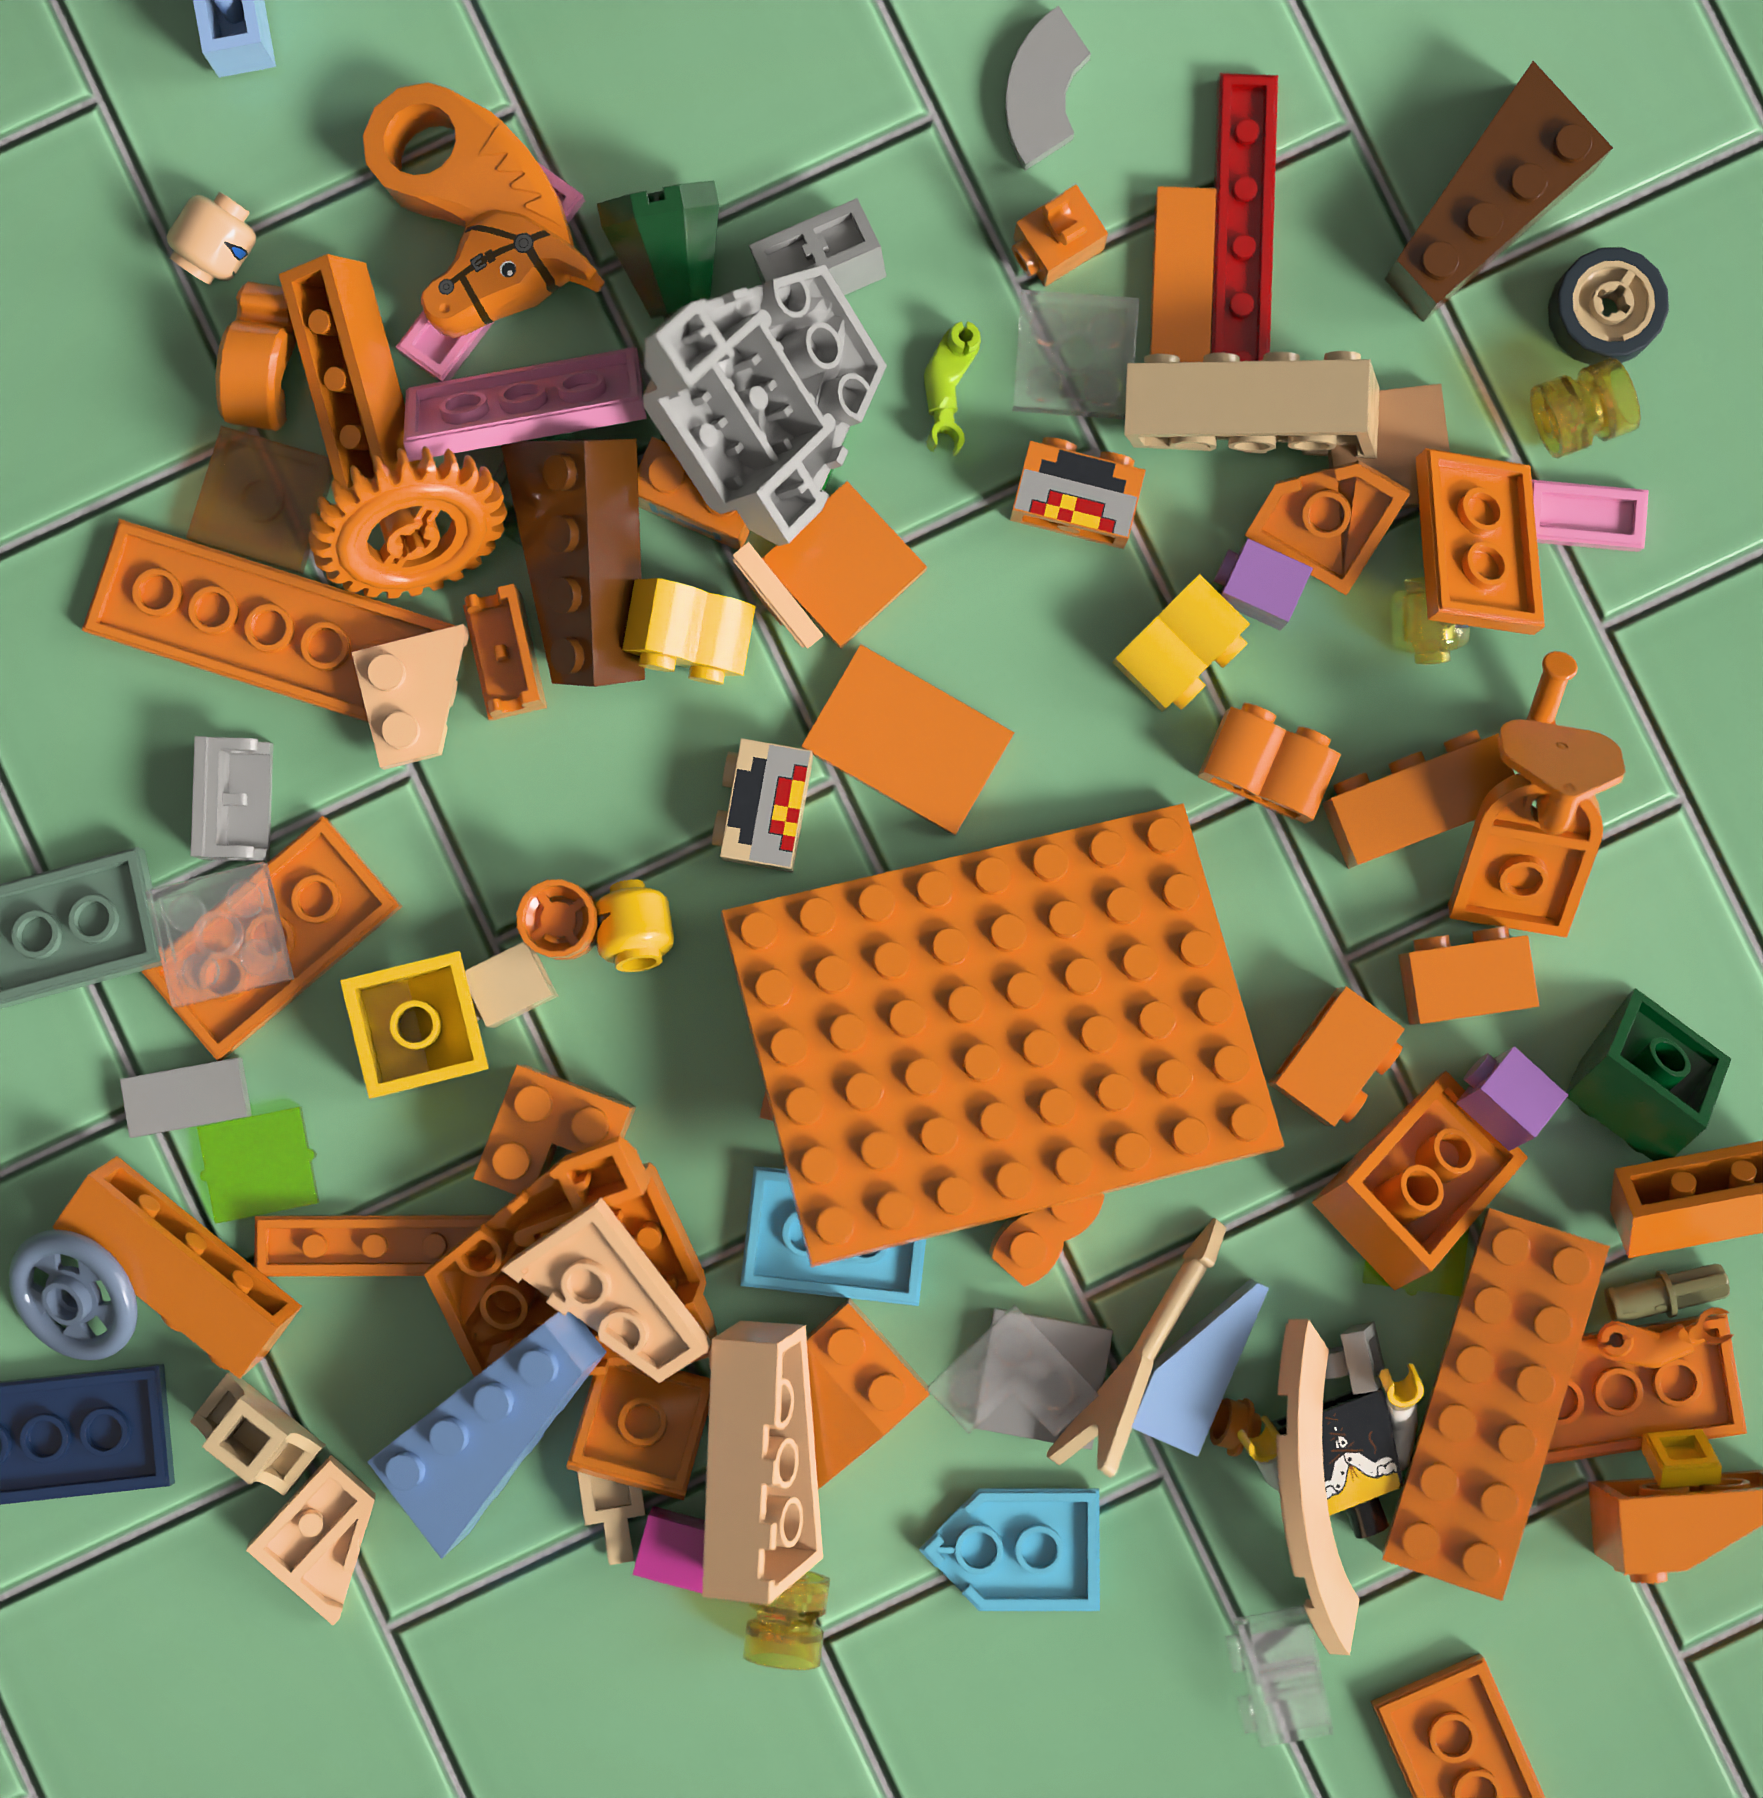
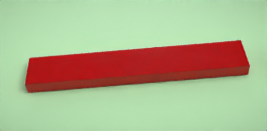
(1244, 214)

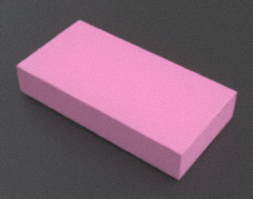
(1590, 515)

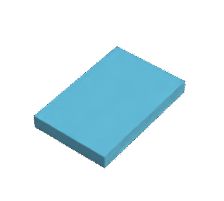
(779, 1260)

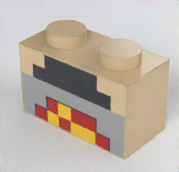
(764, 804)

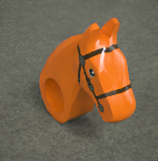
(514, 223)

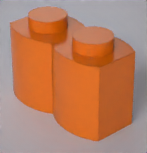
(1269, 763)
(1033, 1241)

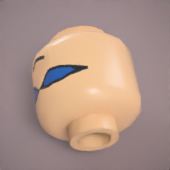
(211, 237)

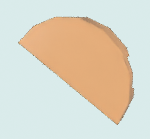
(775, 596)

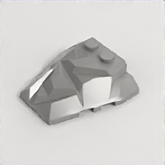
(763, 395)

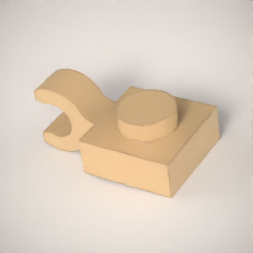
(611, 1504)

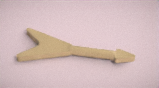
(1119, 1397)

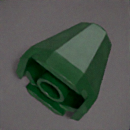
(665, 243)

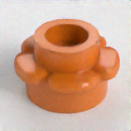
(1230, 1419)

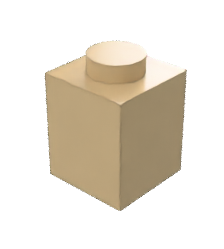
(509, 985)

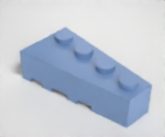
(476, 1439)

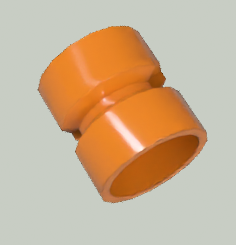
(558, 919)

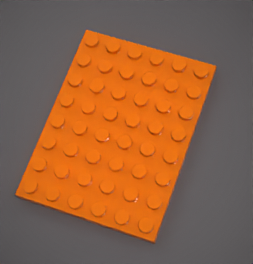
(999, 1033)

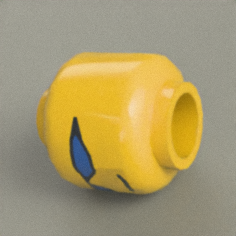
(633, 926)

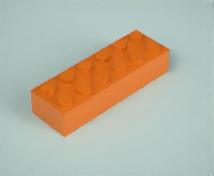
(1495, 1403)

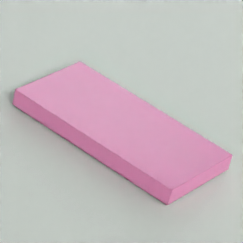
(524, 403)

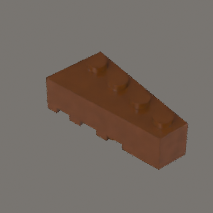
(1511, 178)
(580, 550)

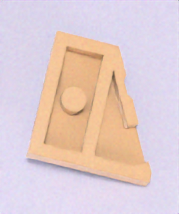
(410, 693)
(318, 1537)

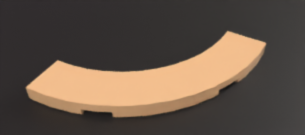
(1303, 1493)

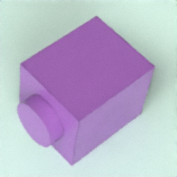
(1262, 583)
(1510, 1097)

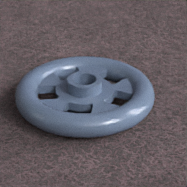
(73, 1295)

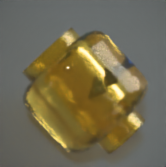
(1416, 634)

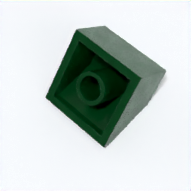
(1649, 1079)

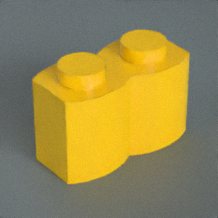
(688, 629)
(1182, 644)

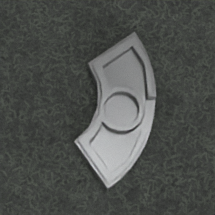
(1039, 87)

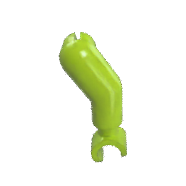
(941, 377)

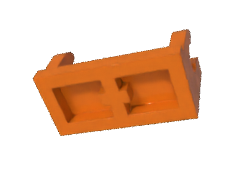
(504, 653)

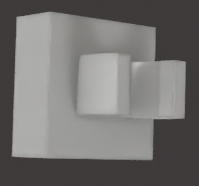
(1358, 1358)

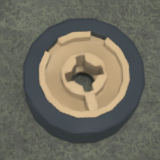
(1578, 307)

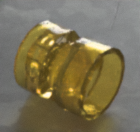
(1595, 404)
(786, 1629)

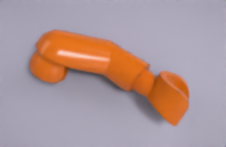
(1654, 1349)

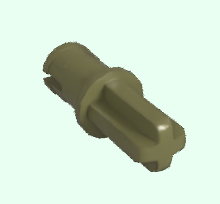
(1667, 1293)

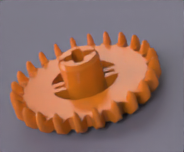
(406, 509)

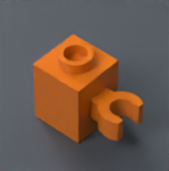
(1058, 236)

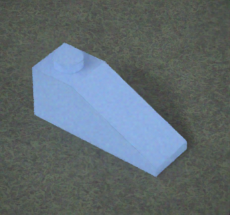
(1196, 1371)

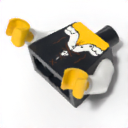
(1363, 1448)

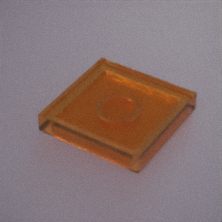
(260, 499)

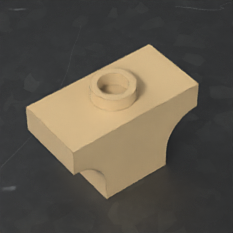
(255, 1436)

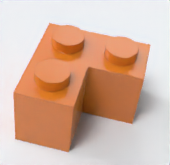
(539, 1117)

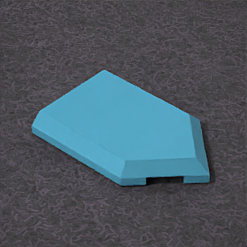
(1023, 1549)

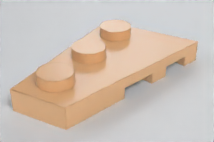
(613, 1287)

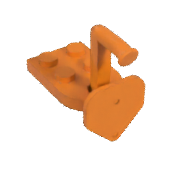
(1528, 861)

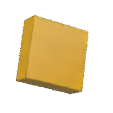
(1681, 1458)

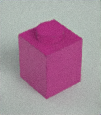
(672, 1549)

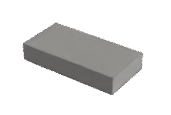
(185, 1097)

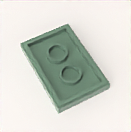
(75, 927)

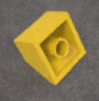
(414, 1025)

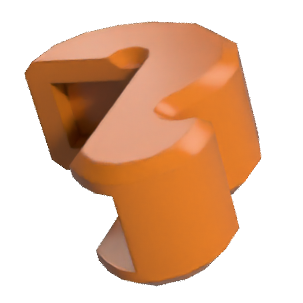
(254, 359)

